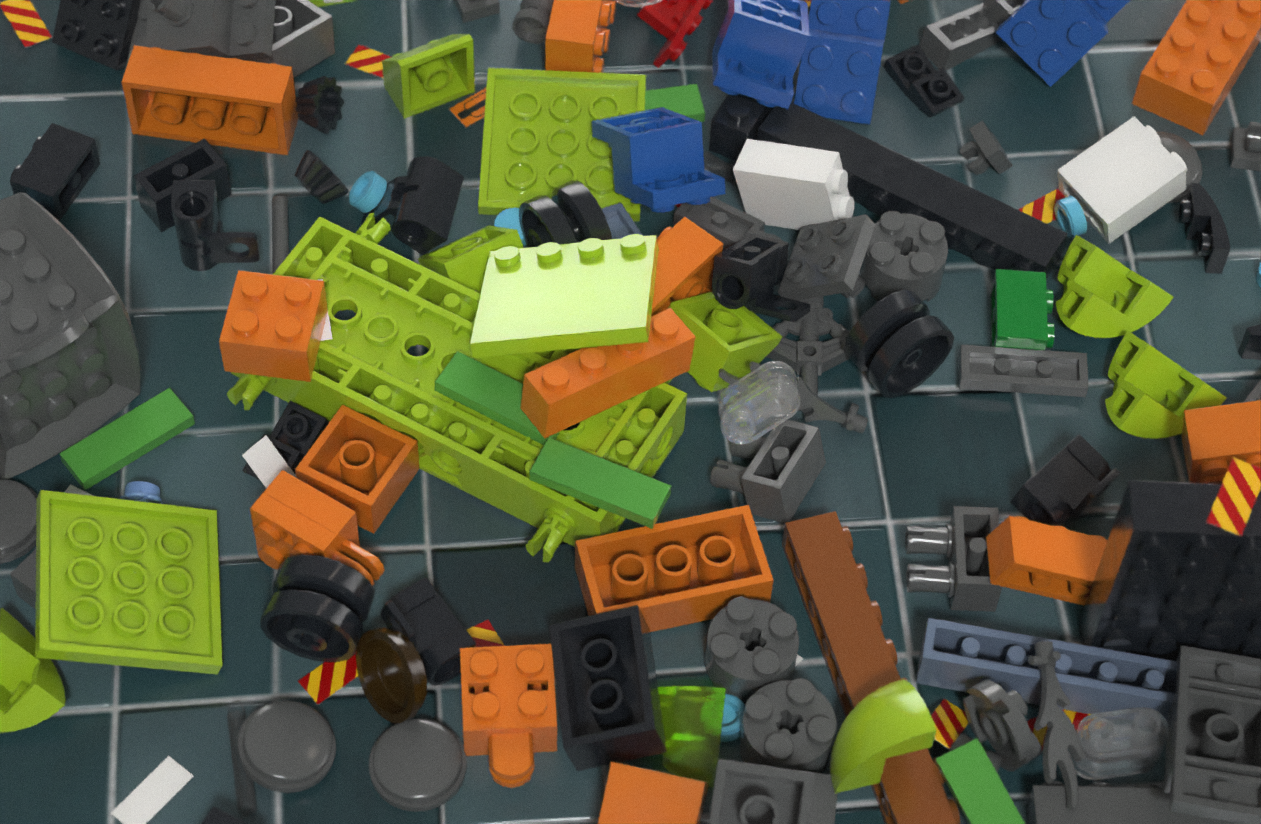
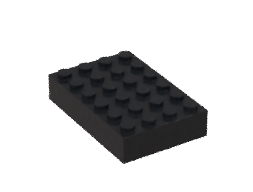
(1175, 577)

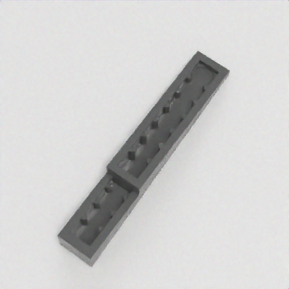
(966, 33)

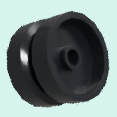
(563, 219)
(898, 343)
(317, 608)

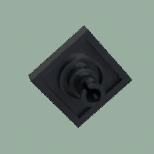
(97, 29)

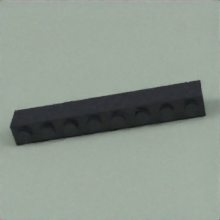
(889, 181)

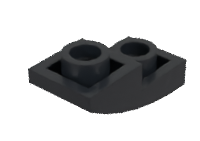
(921, 83)
(1207, 226)
(294, 435)

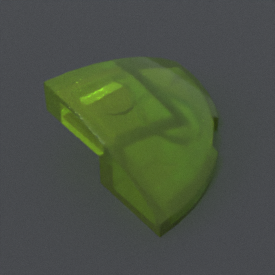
(692, 730)

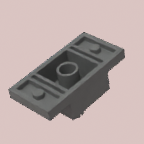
(207, 27)
(1215, 737)

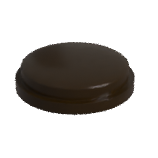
(391, 674)

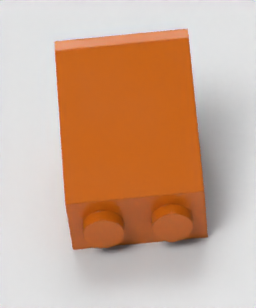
(651, 797)

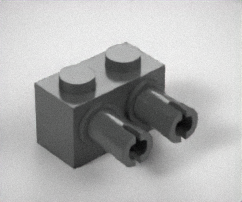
(779, 472)
(965, 546)

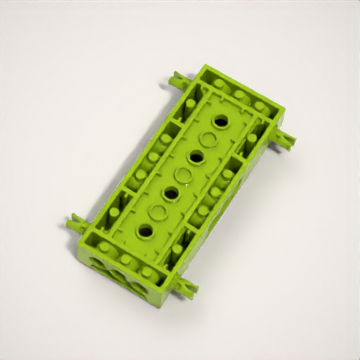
(373, 374)

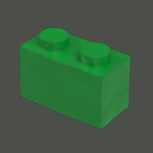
(1020, 310)

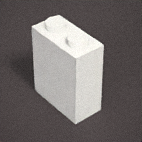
(1123, 178)
(792, 184)

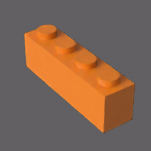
(605, 375)
(1044, 559)

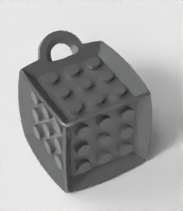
(62, 339)

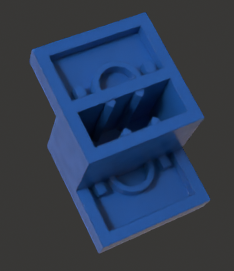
(1057, 32)
(760, 49)
(842, 58)
(658, 159)

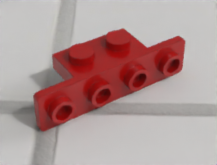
(673, 21)

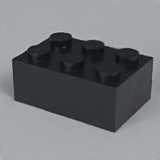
(607, 688)

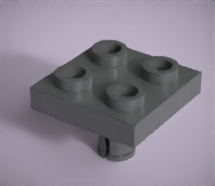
(828, 259)

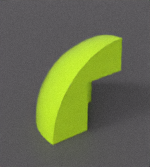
(1104, 295)
(1153, 391)
(28, 685)
(879, 727)

